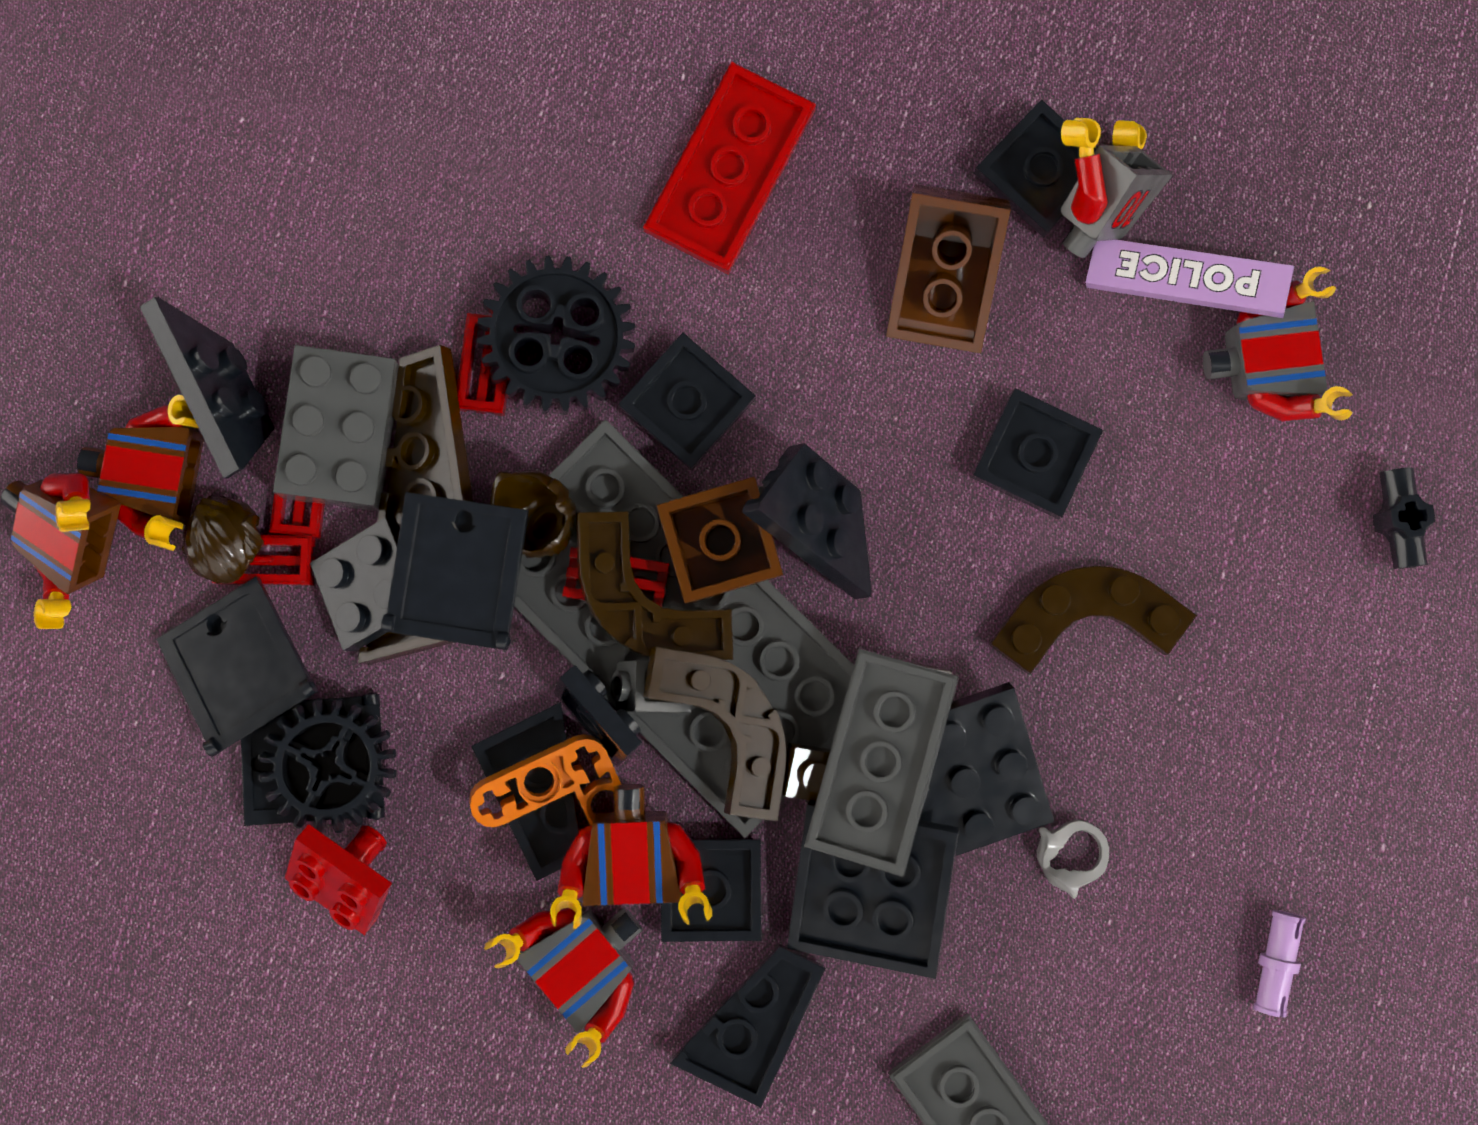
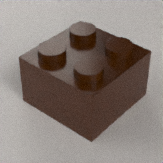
(717, 544)

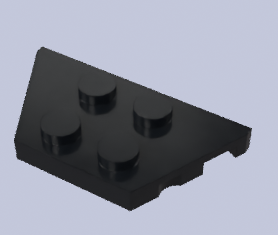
(213, 384)
(816, 517)

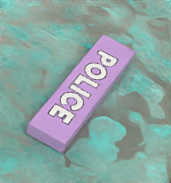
(1190, 277)

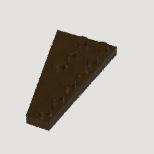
(424, 460)

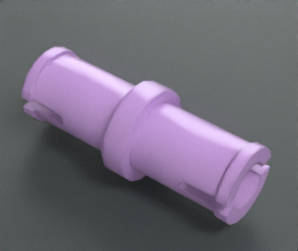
(1279, 963)

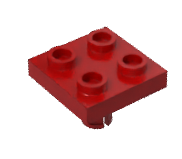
(340, 876)

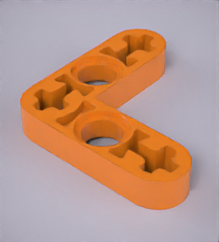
(565, 780)

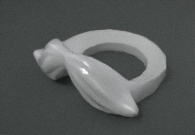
(1054, 840)

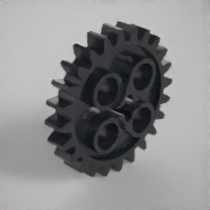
(563, 293)

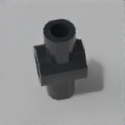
(1401, 498)

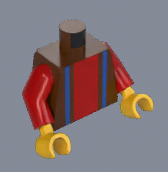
(150, 470)
(64, 534)
(631, 860)

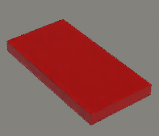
(729, 168)

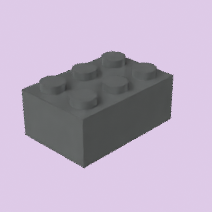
(336, 428)

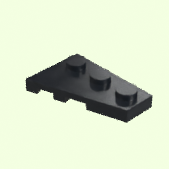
(551, 829)
(754, 1027)

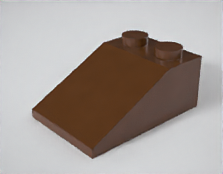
(948, 268)

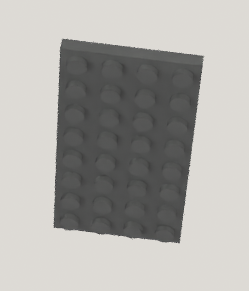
(771, 638)

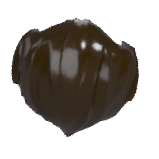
(549, 508)
(221, 539)

